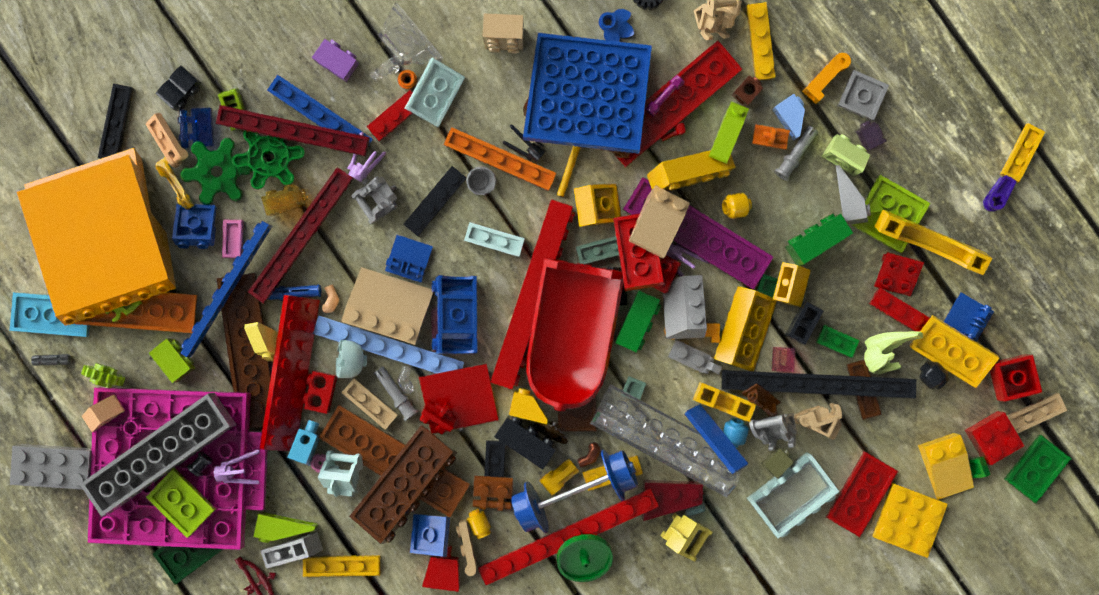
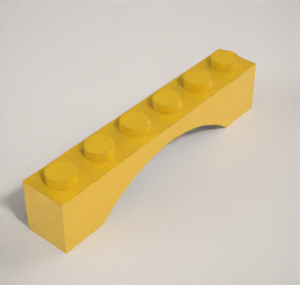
(947, 247)

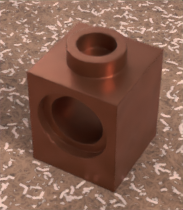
(740, 95)

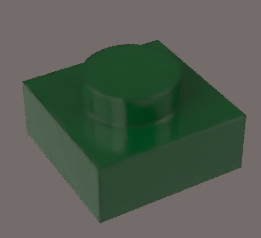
(767, 285)

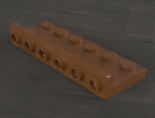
(403, 485)

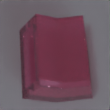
(783, 359)

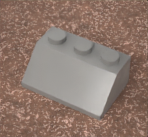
(685, 308)

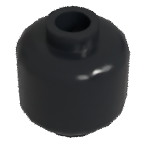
(933, 375)

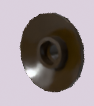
(552, 431)

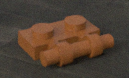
(492, 487)

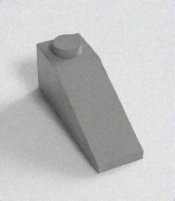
(852, 201)
(292, 550)

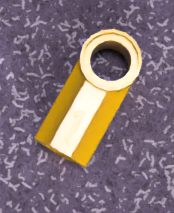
(555, 480)

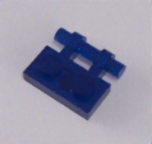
(201, 127)

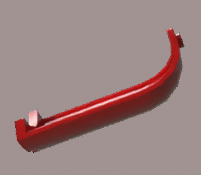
(572, 332)

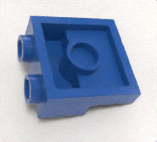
(194, 226)

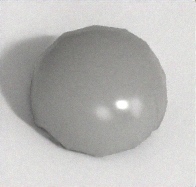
(481, 180)

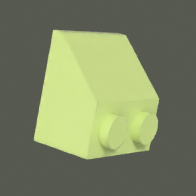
(847, 155)

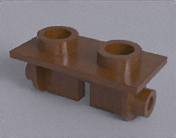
(763, 399)

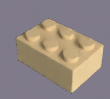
(503, 32)

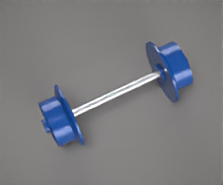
(530, 509)

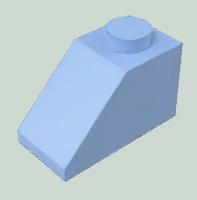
(791, 114)

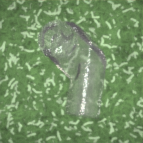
(404, 381)

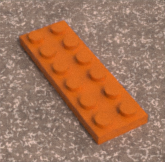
(160, 312)

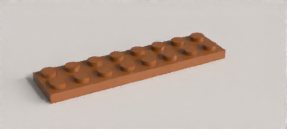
(378, 450)

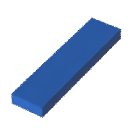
(716, 439)

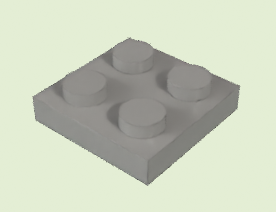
(863, 95)

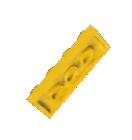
(954, 351)

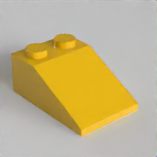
(947, 465)

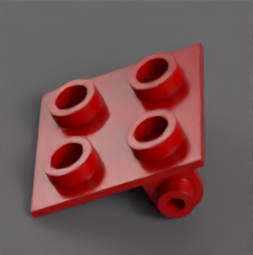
(898, 273)

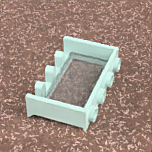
(793, 495)

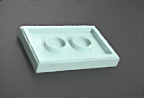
(434, 92)

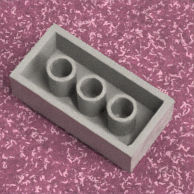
(50, 466)

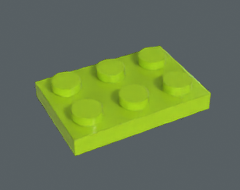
(181, 503)

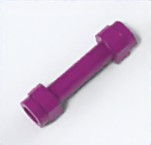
(675, 84)

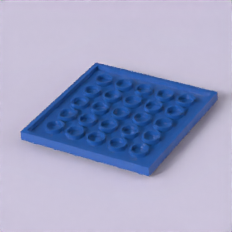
(587, 93)

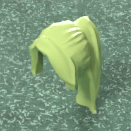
(880, 350)

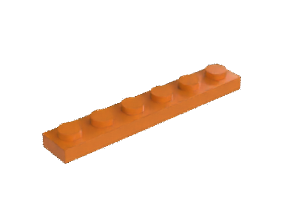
(500, 159)

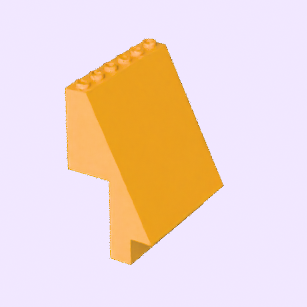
(97, 237)

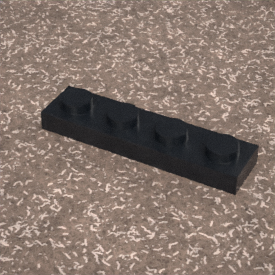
(435, 201)

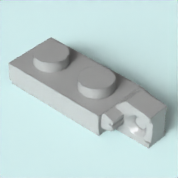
(693, 358)

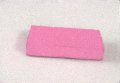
(232, 238)

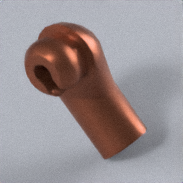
(592, 456)

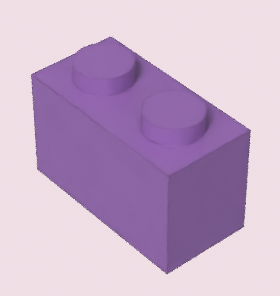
(335, 60)

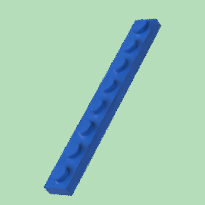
(229, 283)

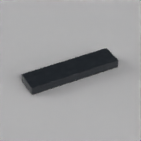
(115, 120)

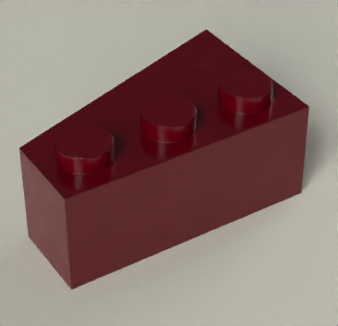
(673, 496)

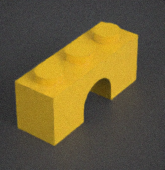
(724, 401)

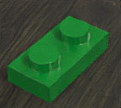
(837, 341)

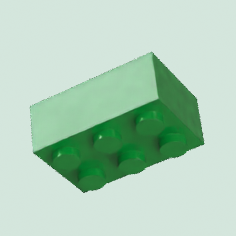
(818, 239)

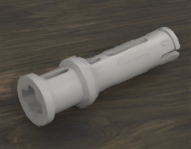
(792, 160)
(401, 401)

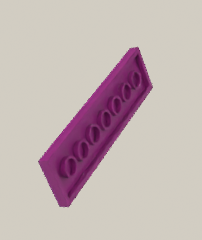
(711, 241)

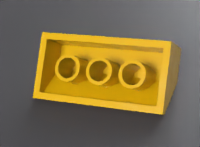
(745, 328)

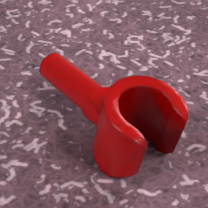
(679, 130)

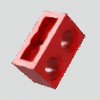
(325, 393)

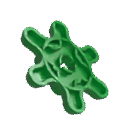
(261, 169)
(202, 171)

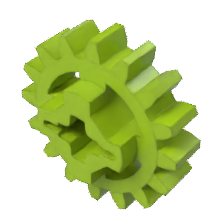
(103, 375)

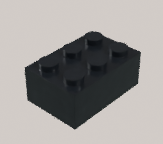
(526, 441)

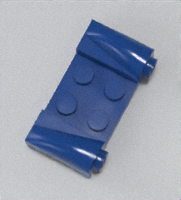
(456, 315)

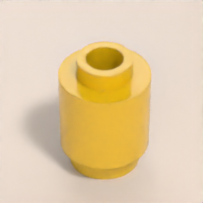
(479, 523)

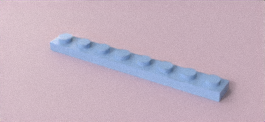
(386, 346)

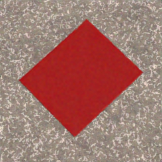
(466, 391)

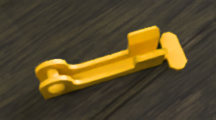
(166, 171)

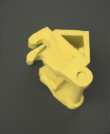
(682, 533)

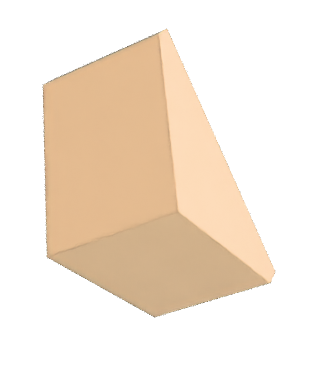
(102, 412)

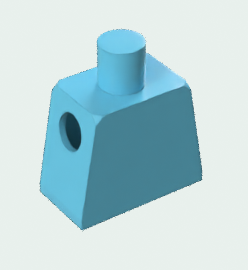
(304, 452)

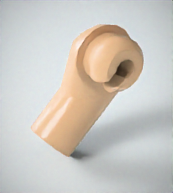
(332, 300)

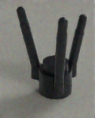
(534, 151)

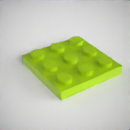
(893, 199)

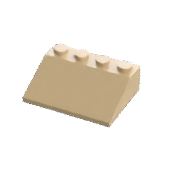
(388, 306)

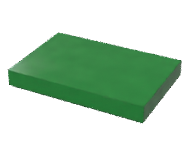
(1037, 468)

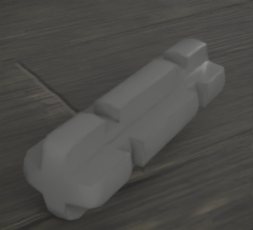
(64, 359)

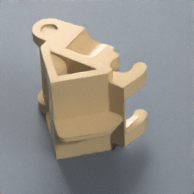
(716, 17)
(821, 420)

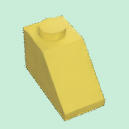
(262, 340)

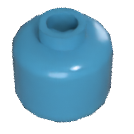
(736, 431)

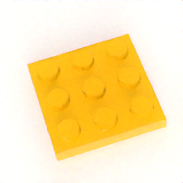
(909, 520)

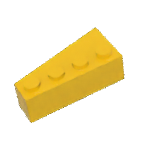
(688, 171)

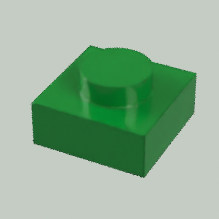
(979, 467)

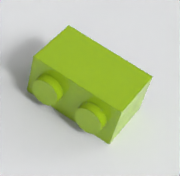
(170, 360)

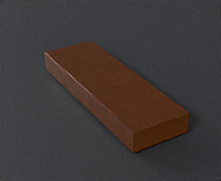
(867, 406)

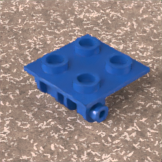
(408, 258)
(969, 316)

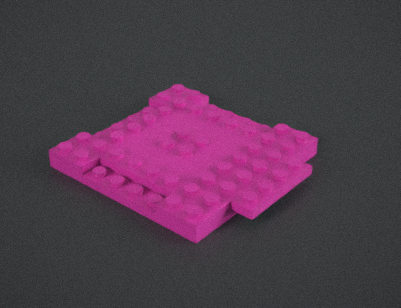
(138, 519)

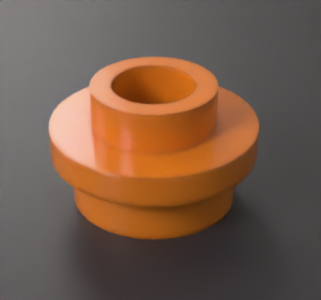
(407, 73)

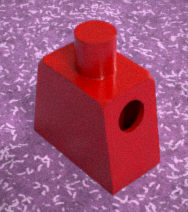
(443, 572)

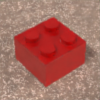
(1015, 378)
(994, 437)

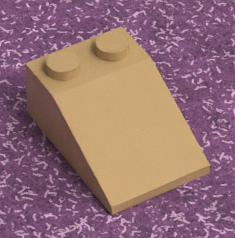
(659, 221)

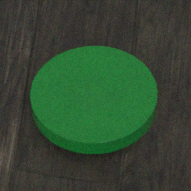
(584, 558)

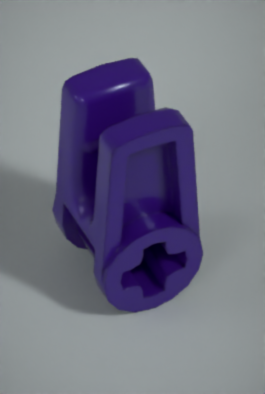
(1000, 192)

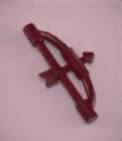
(264, 580)

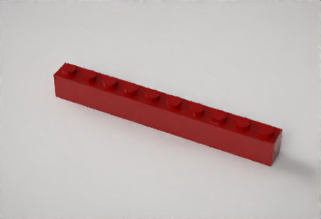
(520, 326)

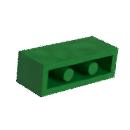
(638, 321)

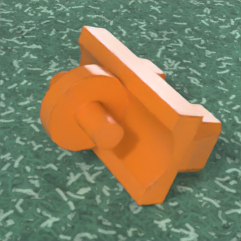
(770, 137)

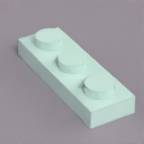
(494, 239)

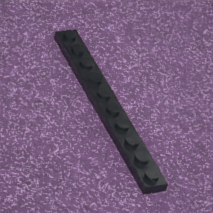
(820, 384)

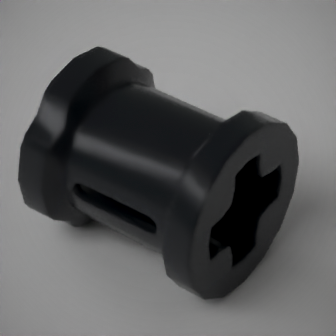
(200, 464)

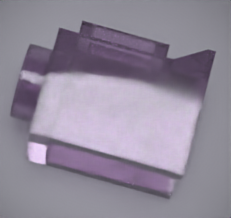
(870, 135)

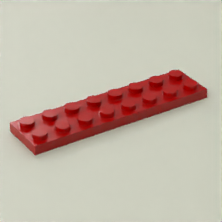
(701, 79)
(289, 373)

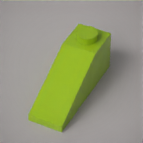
(728, 132)
(275, 527)

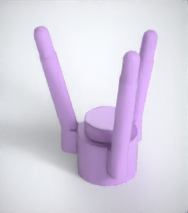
(361, 171)
(674, 252)
(226, 473)

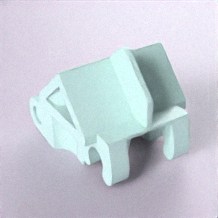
(340, 481)

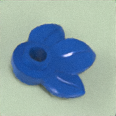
(619, 27)

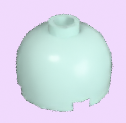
(349, 359)

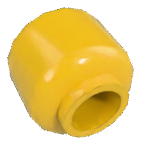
(736, 205)

